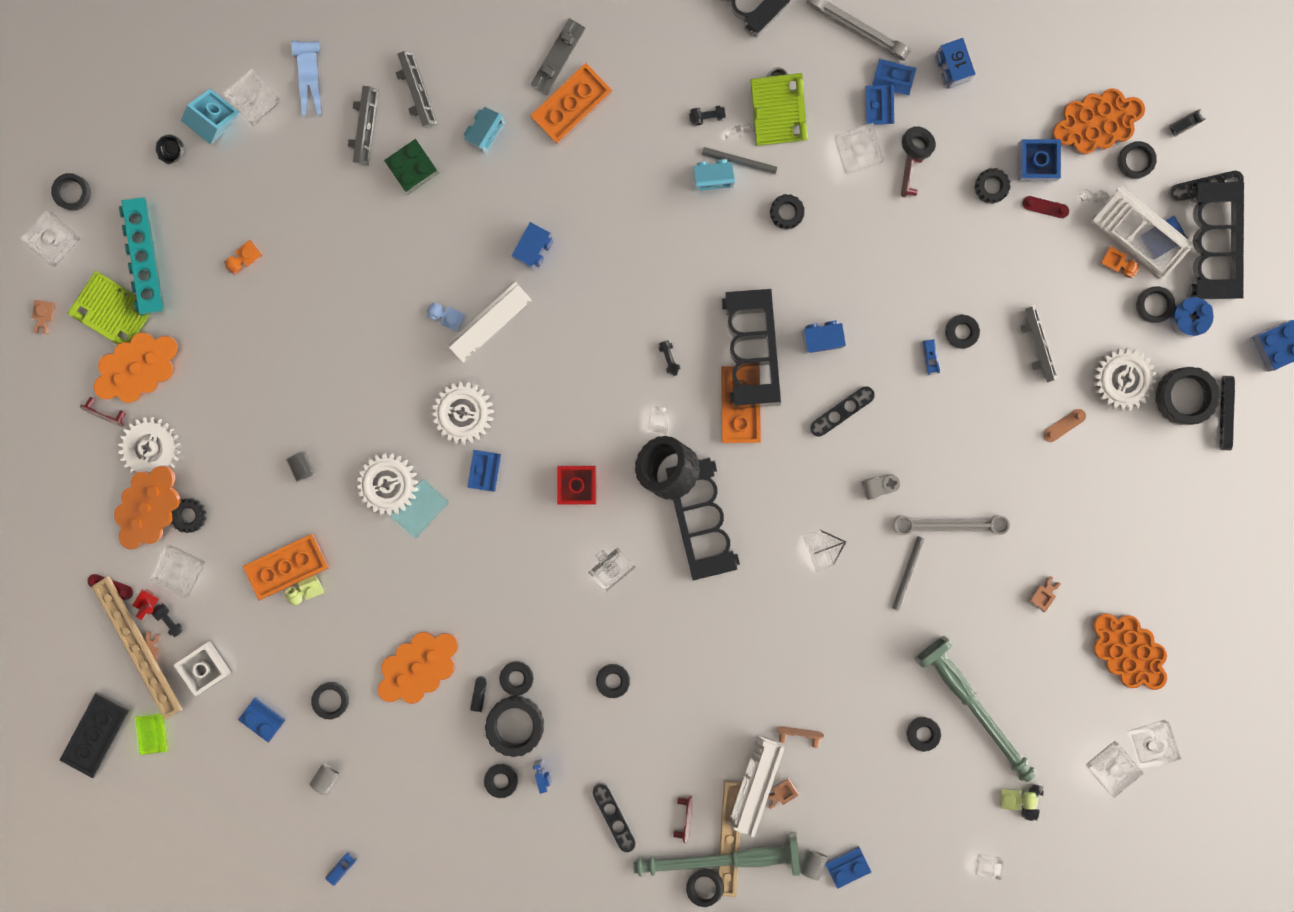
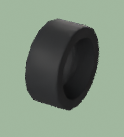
(1152, 160)
(57, 184)
(1140, 304)
(330, 686)
(691, 893)

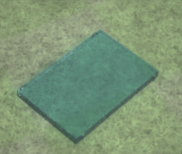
(422, 511)

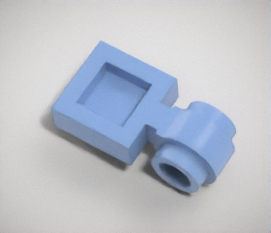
(450, 319)

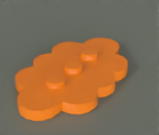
(1098, 121)
(136, 367)
(147, 507)
(1129, 651)
(417, 667)

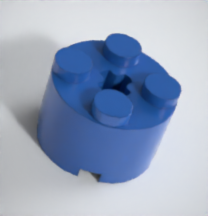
(1202, 314)

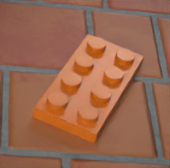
(571, 103)
(744, 423)
(285, 567)

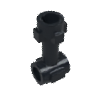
(697, 116)
(672, 368)
(161, 612)
(1033, 814)

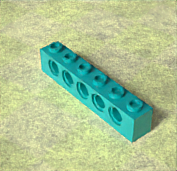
(139, 207)

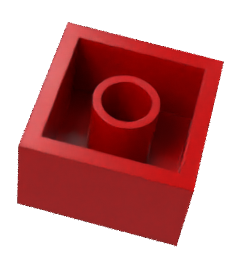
(576, 485)

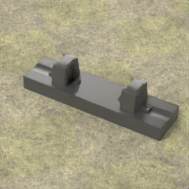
(558, 56)
(411, 74)
(365, 125)
(1045, 357)

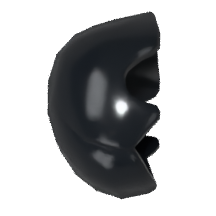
(170, 149)

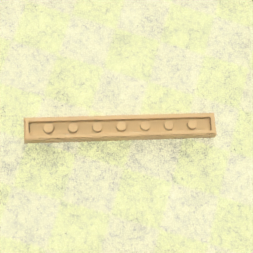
(137, 648)

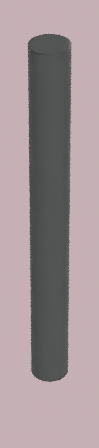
(739, 160)
(908, 573)

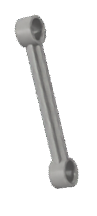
(895, 48)
(952, 525)

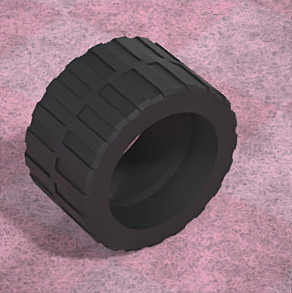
(1210, 399)
(653, 455)
(501, 745)

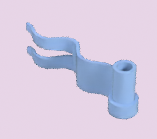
(307, 72)

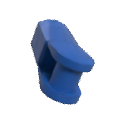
(930, 352)
(339, 870)

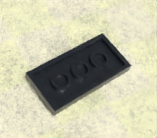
(94, 735)

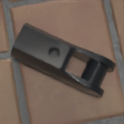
(1185, 123)
(478, 694)

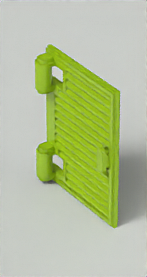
(778, 109)
(108, 309)

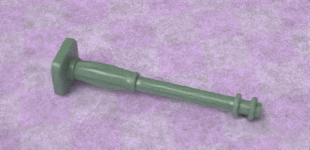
(936, 655)
(744, 858)

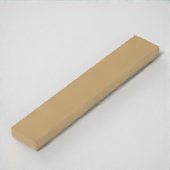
(729, 838)

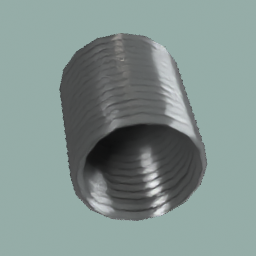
(300, 466)

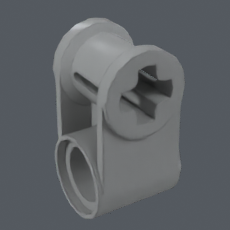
(877, 487)

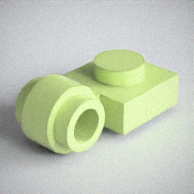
(308, 588)
(1013, 799)

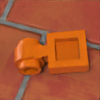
(246, 254)
(1115, 260)

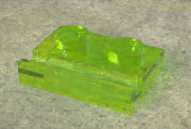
(151, 734)

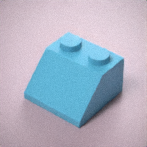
(209, 116)
(484, 129)
(713, 175)

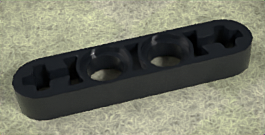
(1181, 186)
(1227, 402)
(840, 409)
(616, 816)

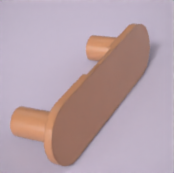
(1064, 425)
(816, 735)

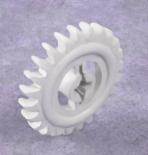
(1119, 396)
(480, 416)
(156, 431)
(404, 478)

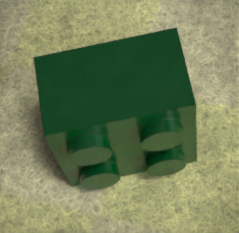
(411, 166)

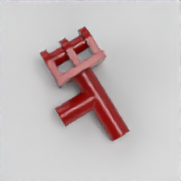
(145, 603)

